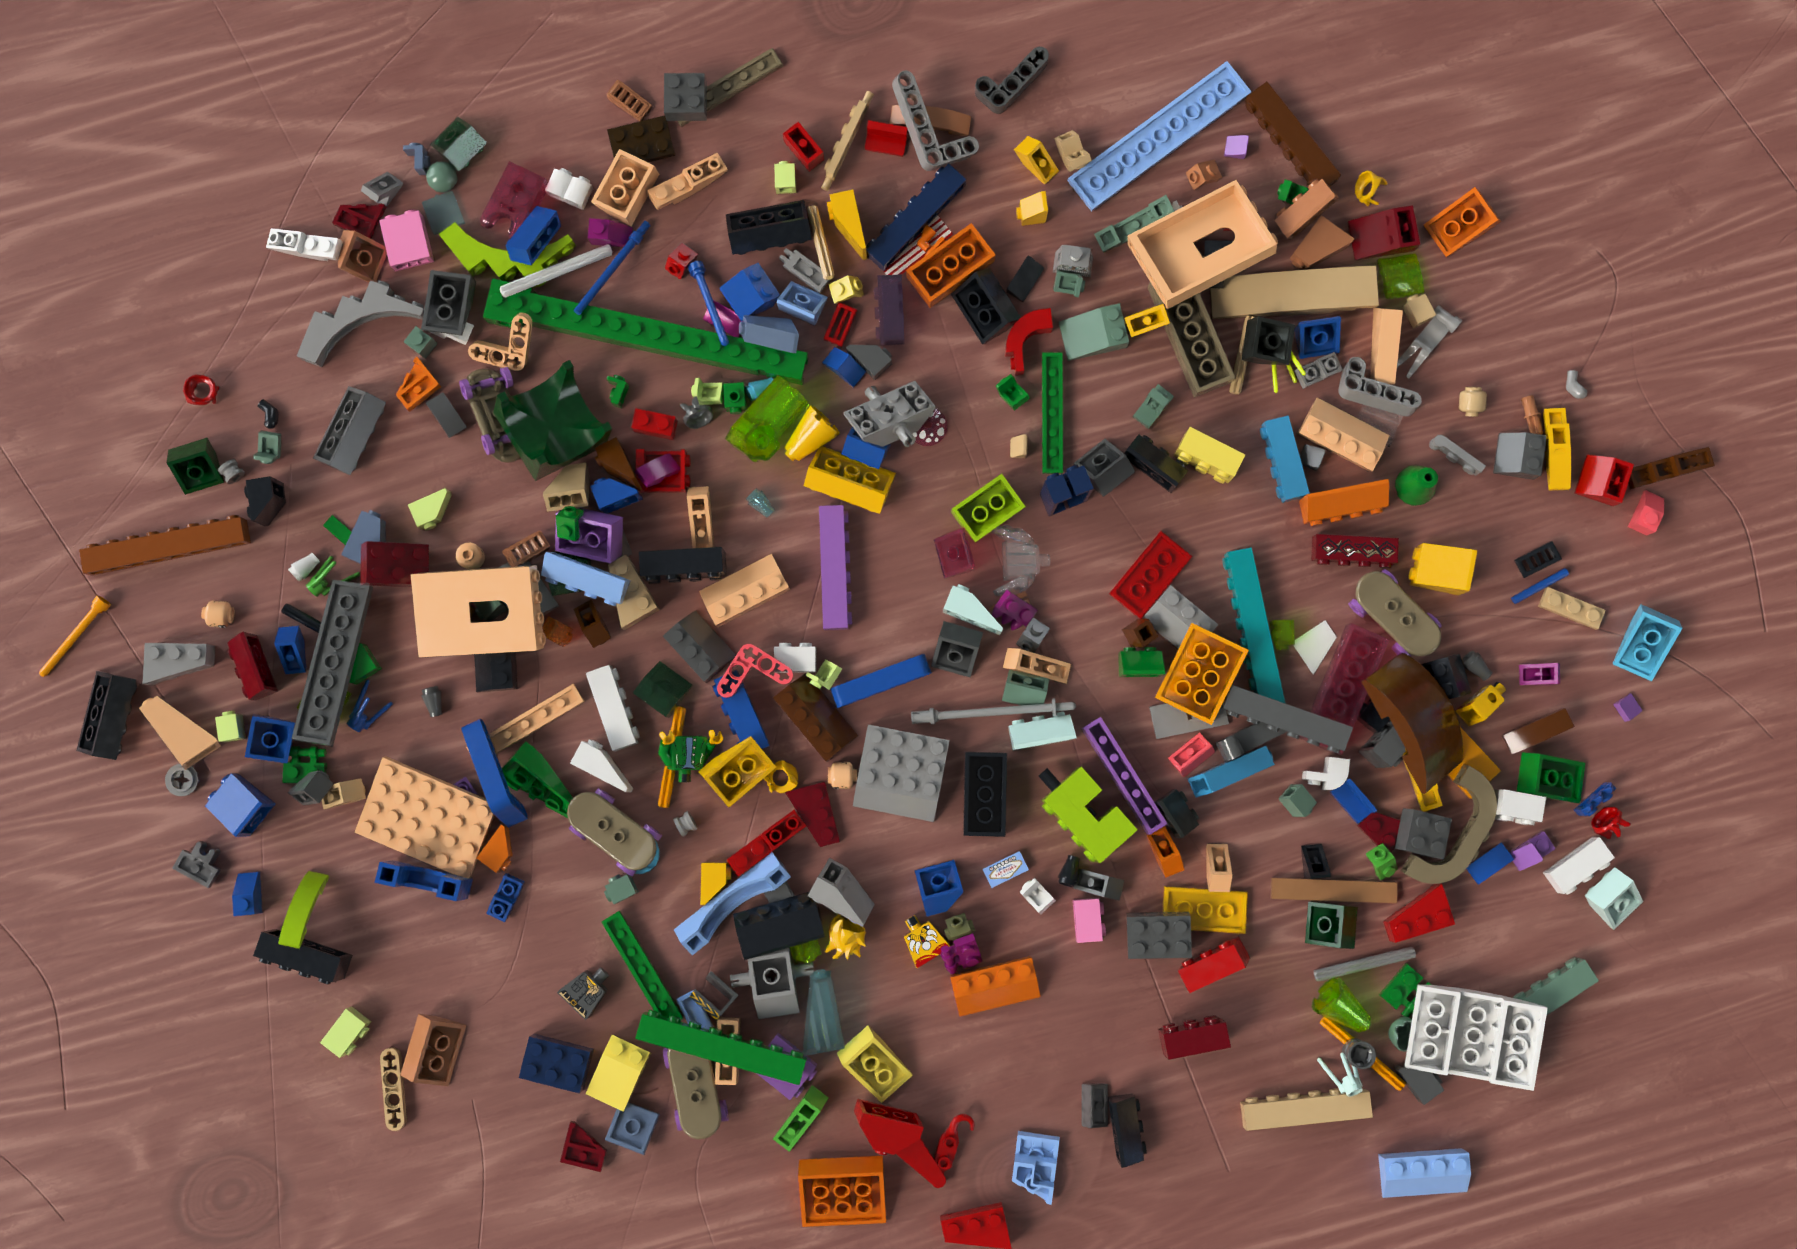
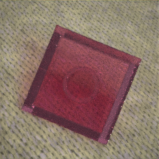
(954, 553)

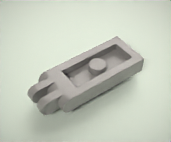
(804, 269)

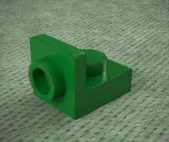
(619, 393)

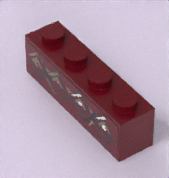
(1354, 550)

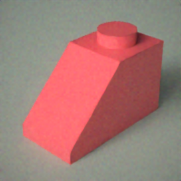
(1647, 513)

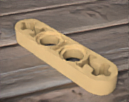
(389, 1089)

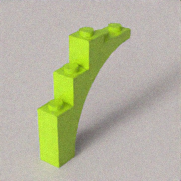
(477, 256)

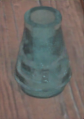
(760, 502)

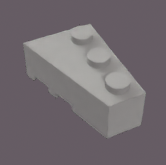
(173, 660)

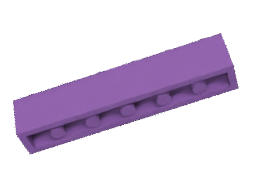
(833, 567)
(1124, 776)

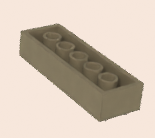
(1196, 345)

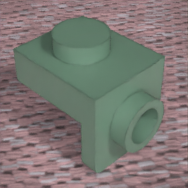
(1069, 283)
(268, 447)

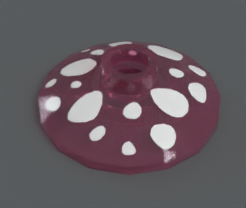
(935, 433)

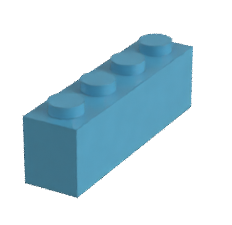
(1284, 458)

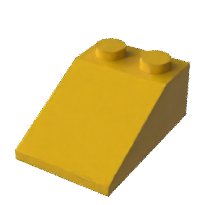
(844, 212)
(737, 770)

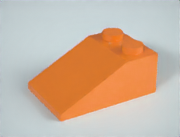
(1462, 222)

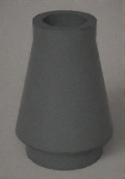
(1475, 664)
(432, 700)

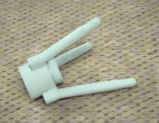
(1351, 1083)

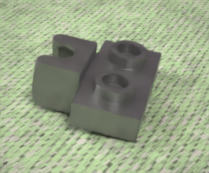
(198, 864)

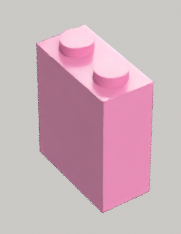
(406, 240)

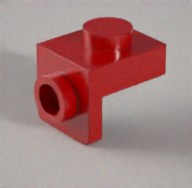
(679, 260)

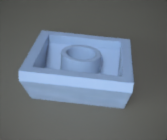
(801, 302)

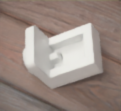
(1037, 895)

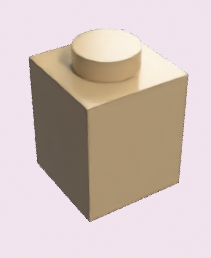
(1418, 310)

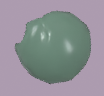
(441, 177)
(1399, 1033)

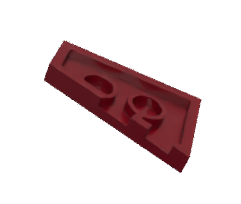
(816, 812)

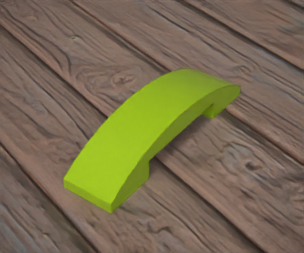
(300, 909)

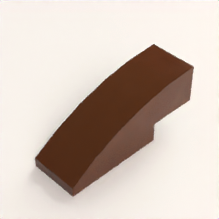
(1538, 730)

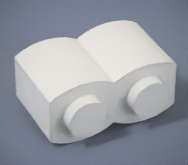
(568, 188)

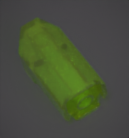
(766, 420)

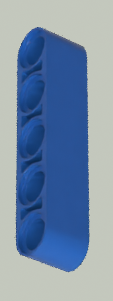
(880, 681)

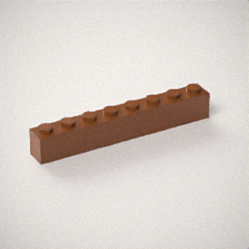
(164, 546)

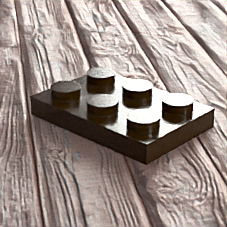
(644, 139)

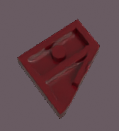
(359, 218)

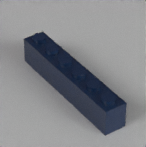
(918, 214)

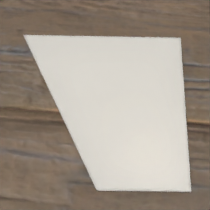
(1315, 645)

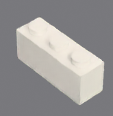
(1579, 865)

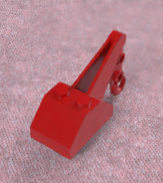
(900, 1133)

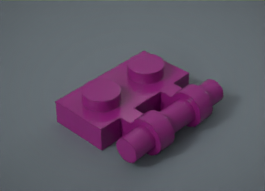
(963, 953)

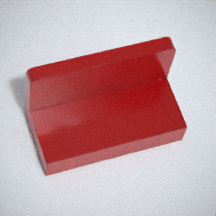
(886, 138)

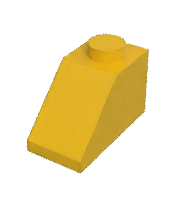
(1036, 159)
(1033, 209)
(1147, 320)
(713, 879)

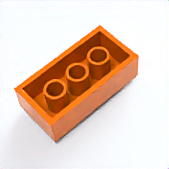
(950, 265)

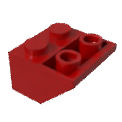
(1604, 479)

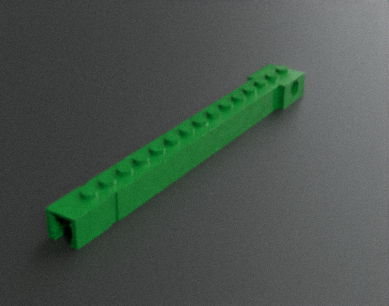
(643, 334)

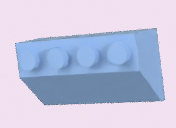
(584, 577)
(1424, 1172)

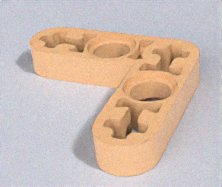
(513, 350)

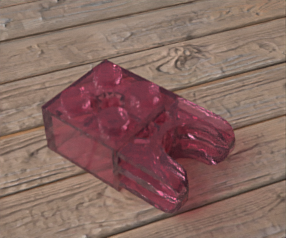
(512, 203)

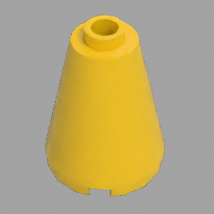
(810, 434)

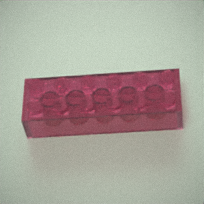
(1341, 689)

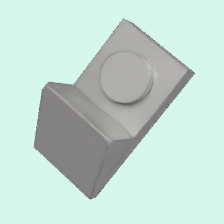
(382, 188)

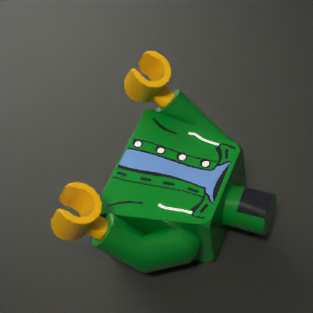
(687, 752)

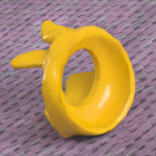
(1362, 181)
(792, 775)

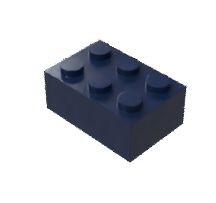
(556, 1063)

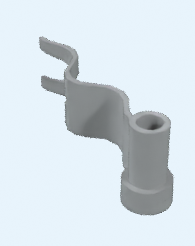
(1430, 338)

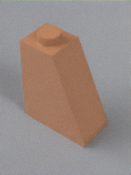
(1320, 244)

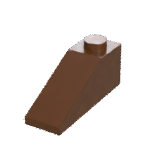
(615, 461)

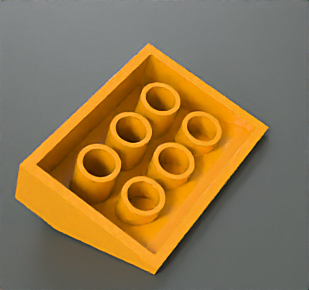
(1201, 673)

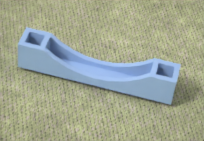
(761, 878)

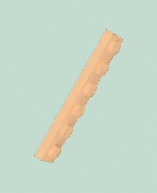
(536, 718)

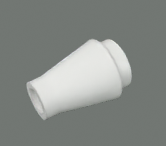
(303, 567)

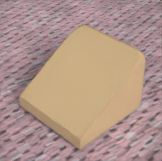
(1018, 446)

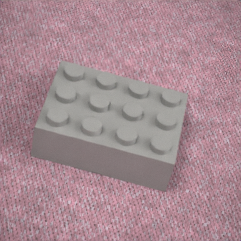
(900, 773)

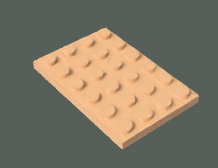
(425, 818)

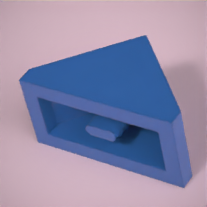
(844, 366)

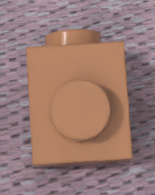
(1203, 173)

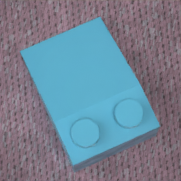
(1647, 642)

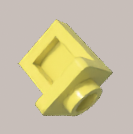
(846, 288)

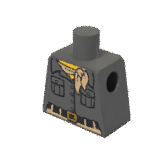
(585, 992)

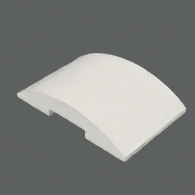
(1476, 1035)

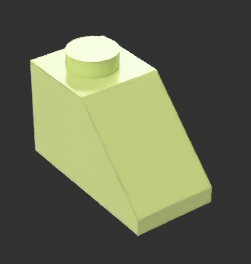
(430, 509)

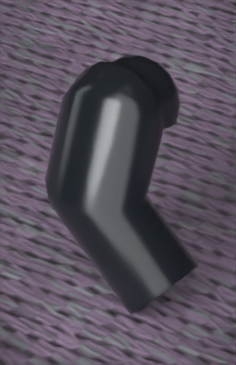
(271, 414)

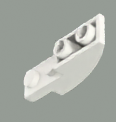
(304, 245)

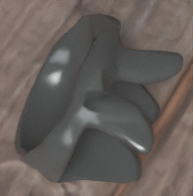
(697, 415)

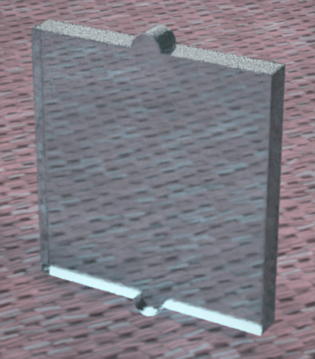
(442, 212)

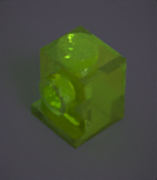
(1282, 634)
(806, 952)

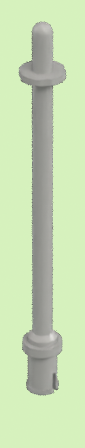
(932, 715)

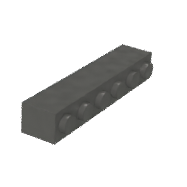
(1289, 718)

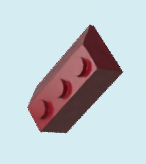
(251, 666)

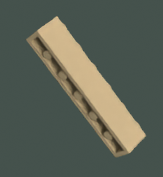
(1304, 1109)

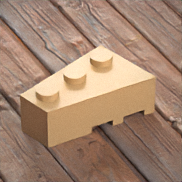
(638, 600)

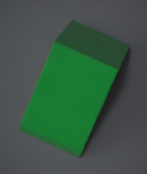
(364, 665)

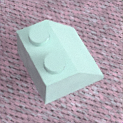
(1614, 897)

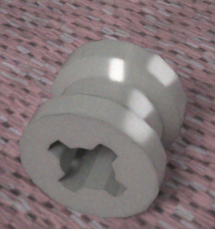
(231, 471)
(685, 823)

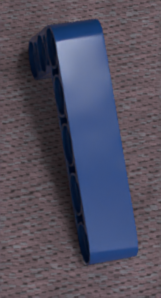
(492, 779)

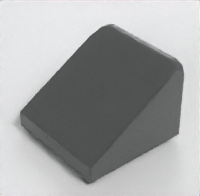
(1312, 456)
(780, 893)

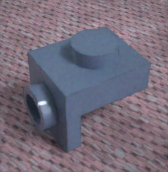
(421, 159)

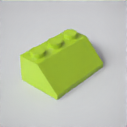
(987, 508)

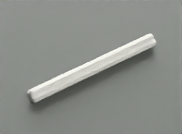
(556, 270)

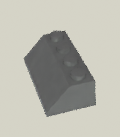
(349, 430)

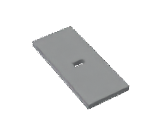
(1172, 721)

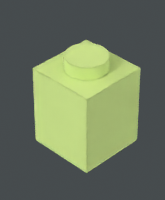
(785, 177)
(230, 727)

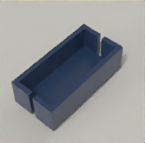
(1071, 486)

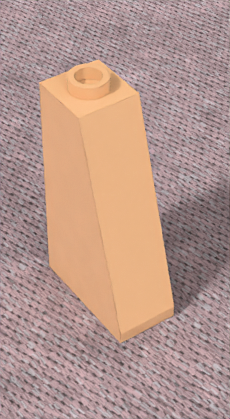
(1385, 344)
(180, 734)

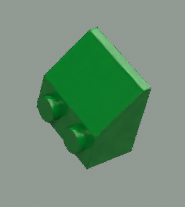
(1141, 663)

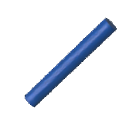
(1540, 586)

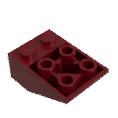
(1384, 233)

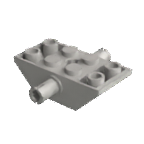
(891, 415)
(773, 996)

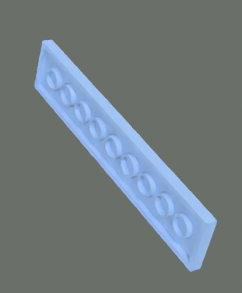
(1159, 136)

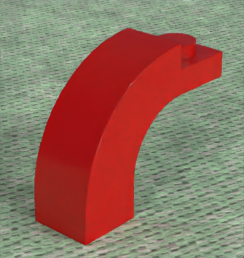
(1028, 325)

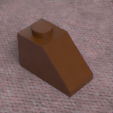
(592, 624)

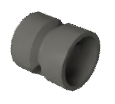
(1359, 1053)

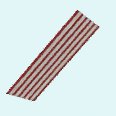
(914, 253)

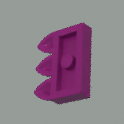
(1013, 609)

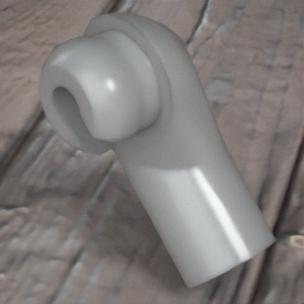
(1573, 386)

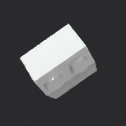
(598, 762)

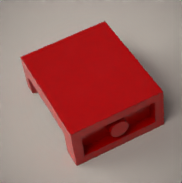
(673, 484)

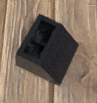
(265, 499)
(1450, 675)

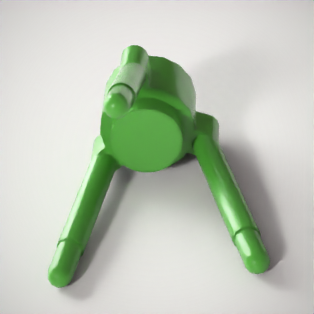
(318, 583)

